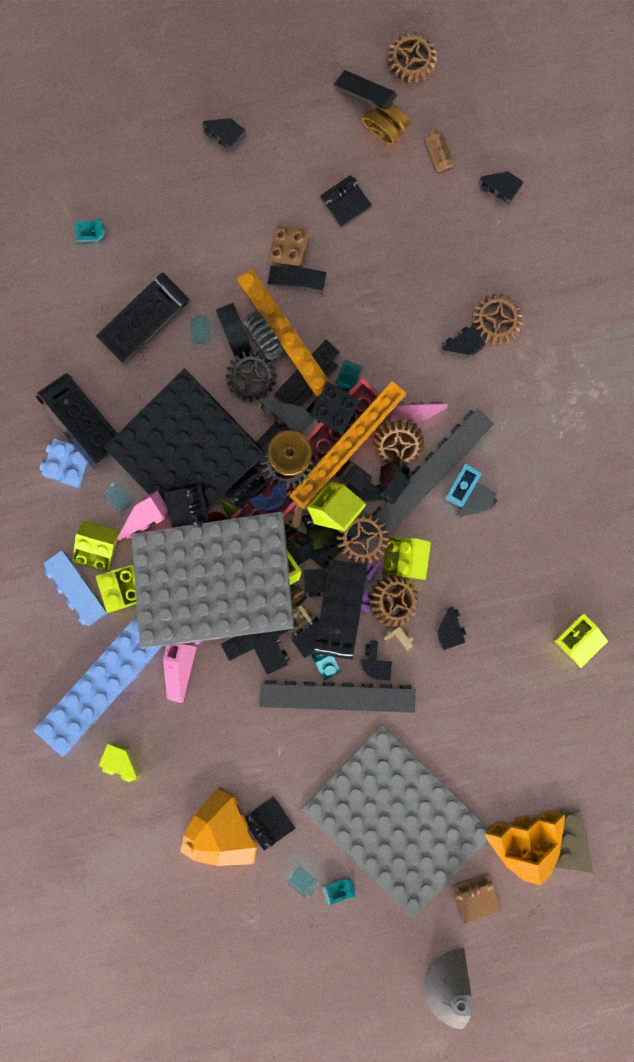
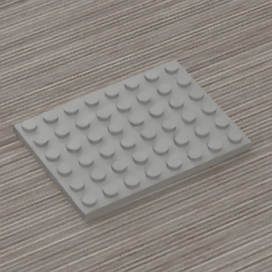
(212, 580)
(397, 821)

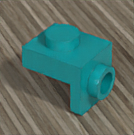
(89, 230)
(348, 375)
(326, 665)
(339, 891)

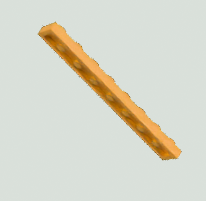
(284, 331)
(348, 444)

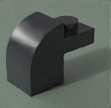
(353, 476)
(375, 668)

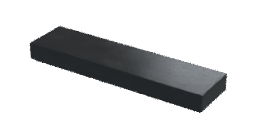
(365, 89)

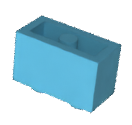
(463, 486)

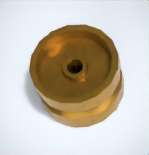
(386, 123)
(278, 451)

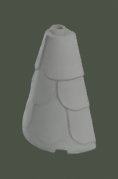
(449, 989)

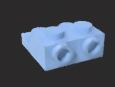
(64, 463)

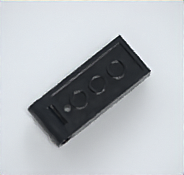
(143, 318)
(78, 419)
(340, 609)

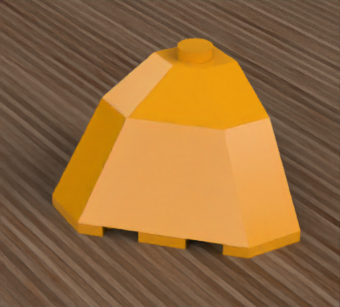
(219, 833)
(529, 844)

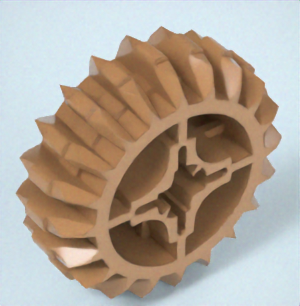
(418, 60)
(505, 319)
(409, 436)
(379, 533)
(383, 604)

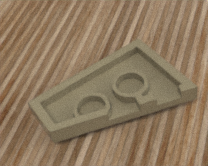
(574, 845)

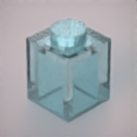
(200, 330)
(118, 497)
(302, 882)

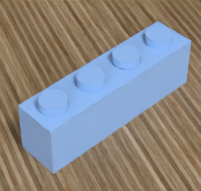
(75, 588)

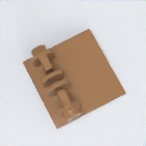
(288, 245)
(476, 898)

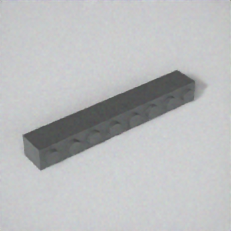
(435, 468)
(337, 697)

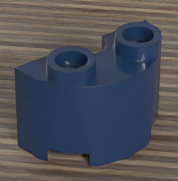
(272, 502)

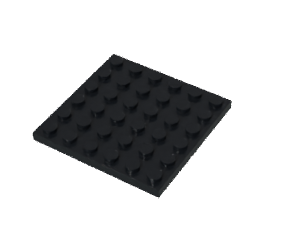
(185, 442)

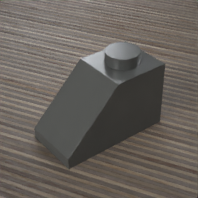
(478, 501)

